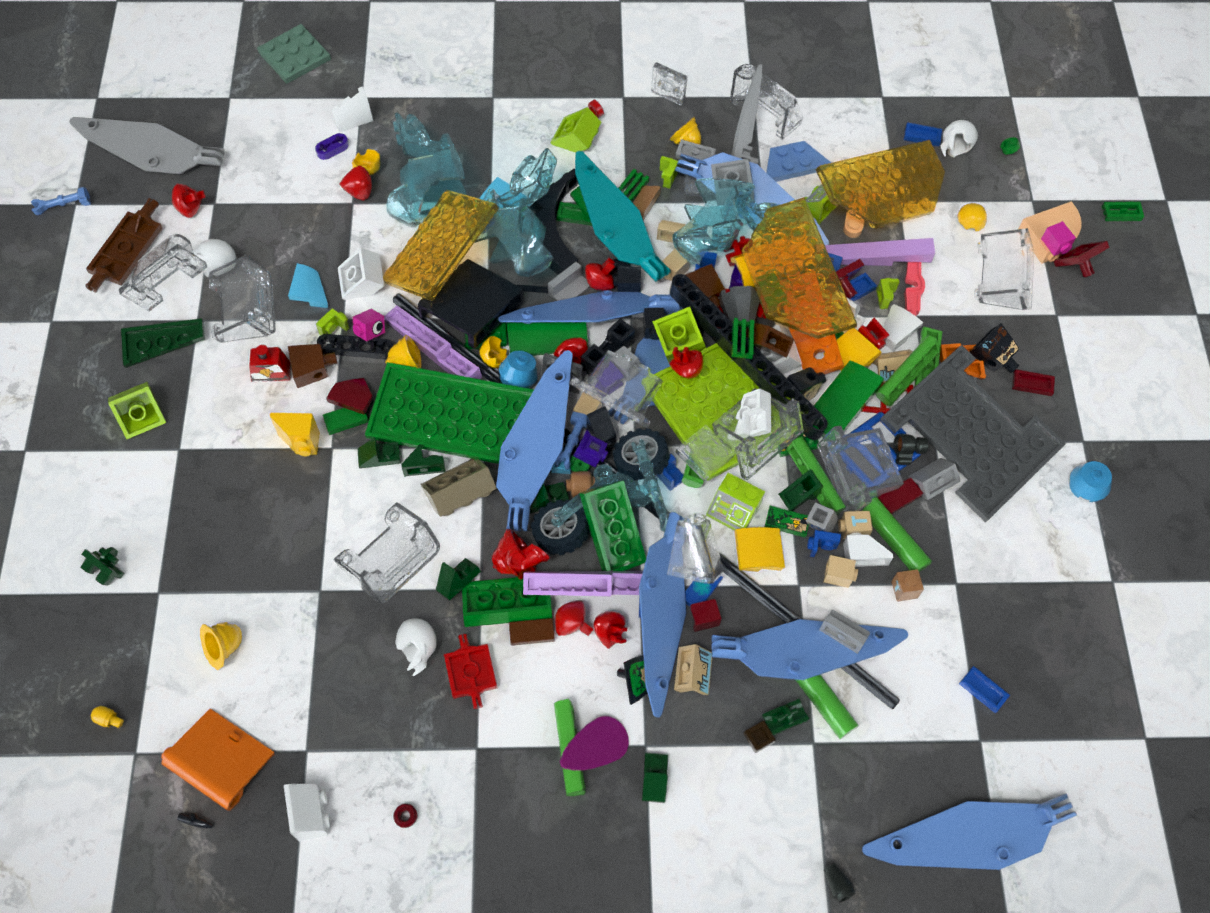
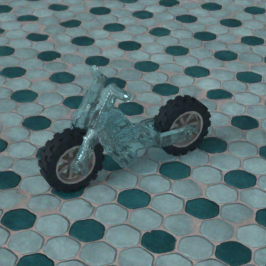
(639, 482)

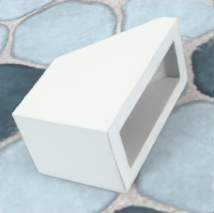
(866, 551)

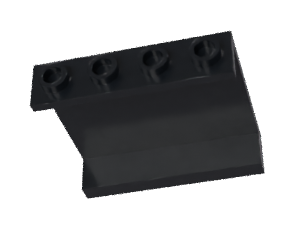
(473, 301)

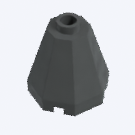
(739, 303)

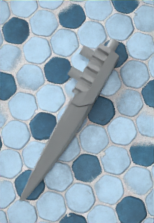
(747, 120)

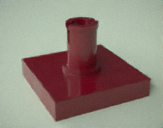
(1082, 255)
(847, 273)

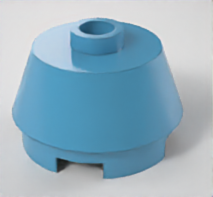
(519, 370)
(1091, 481)

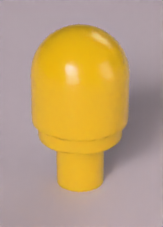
(106, 717)

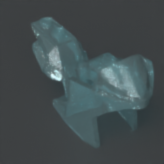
(432, 162)
(720, 220)
(525, 248)

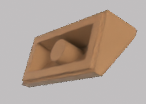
(646, 199)

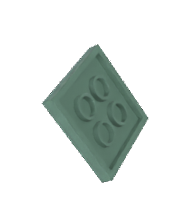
(294, 53)

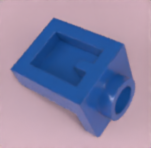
(823, 539)

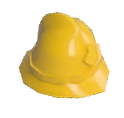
(687, 132)
(405, 353)
(219, 642)

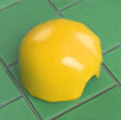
(369, 160)
(972, 216)
(492, 353)

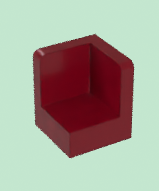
(705, 615)

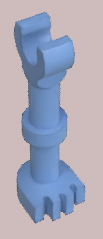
(42, 205)
(579, 421)

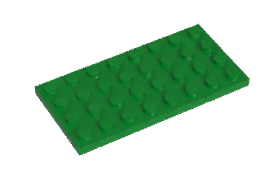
(445, 412)

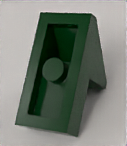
(377, 455)
(416, 464)
(801, 490)
(549, 494)
(452, 580)
(655, 778)

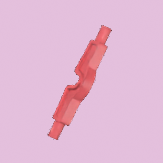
(913, 294)

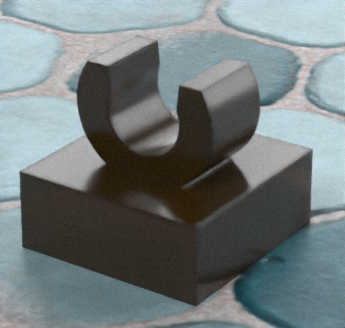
(759, 737)

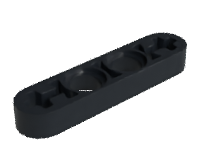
(356, 343)

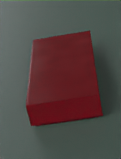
(1033, 382)
(902, 496)

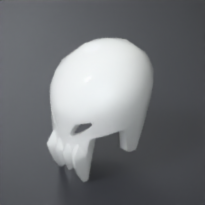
(959, 138)
(215, 254)
(417, 642)

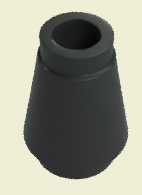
(839, 884)

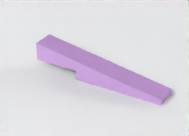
(885, 252)
(431, 344)
(582, 583)

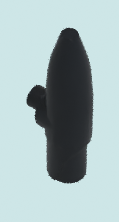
(194, 820)

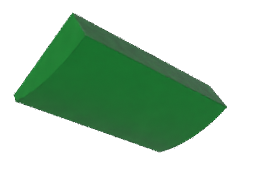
(543, 337)
(848, 395)
(613, 527)
(502, 602)

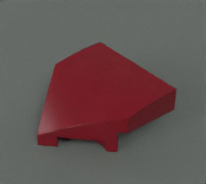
(351, 394)

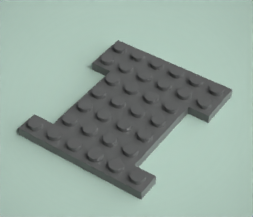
(975, 434)

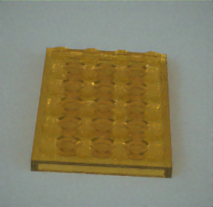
(439, 244)

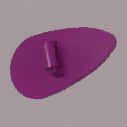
(596, 745)

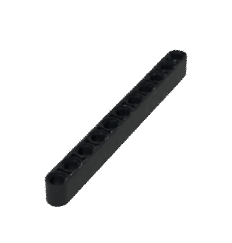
(784, 388)

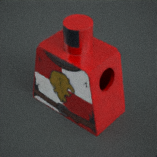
(269, 364)

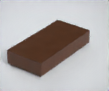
(531, 631)

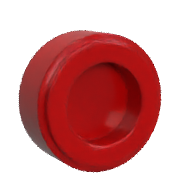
(596, 108)

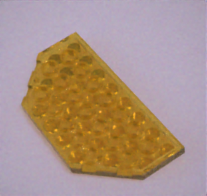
(886, 184)
(796, 273)

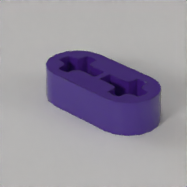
(332, 146)

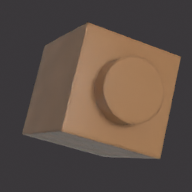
(907, 585)

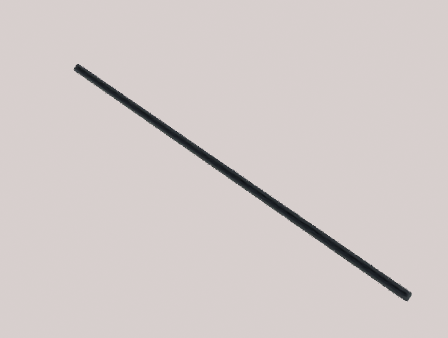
(729, 568)

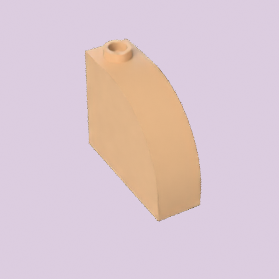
(1039, 222)

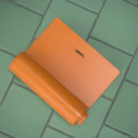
(215, 762)

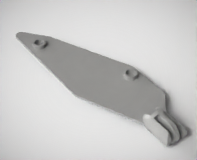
(147, 145)

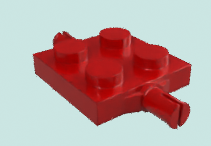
(470, 671)

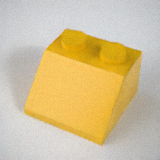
(297, 431)

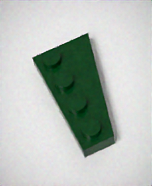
(154, 340)

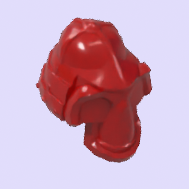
(515, 557)

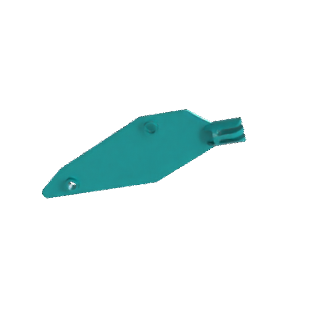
(616, 219)

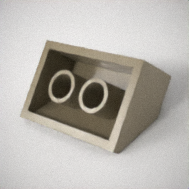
(459, 486)

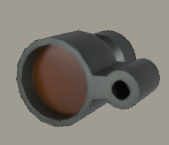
(905, 445)

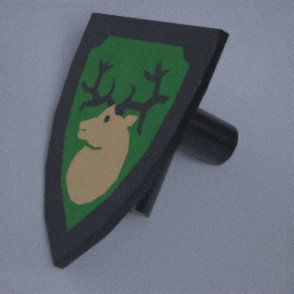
(635, 678)

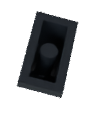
(601, 427)

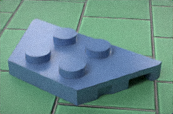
(793, 161)

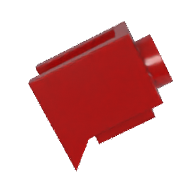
(874, 333)

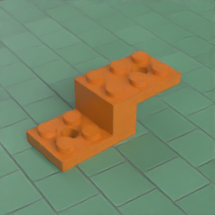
(810, 346)

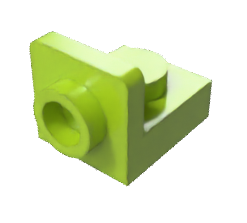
(669, 174)
(885, 291)
(330, 321)

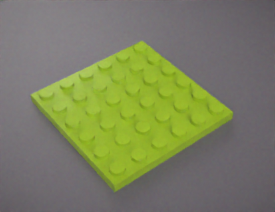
(703, 399)

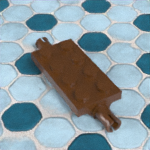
(124, 247)

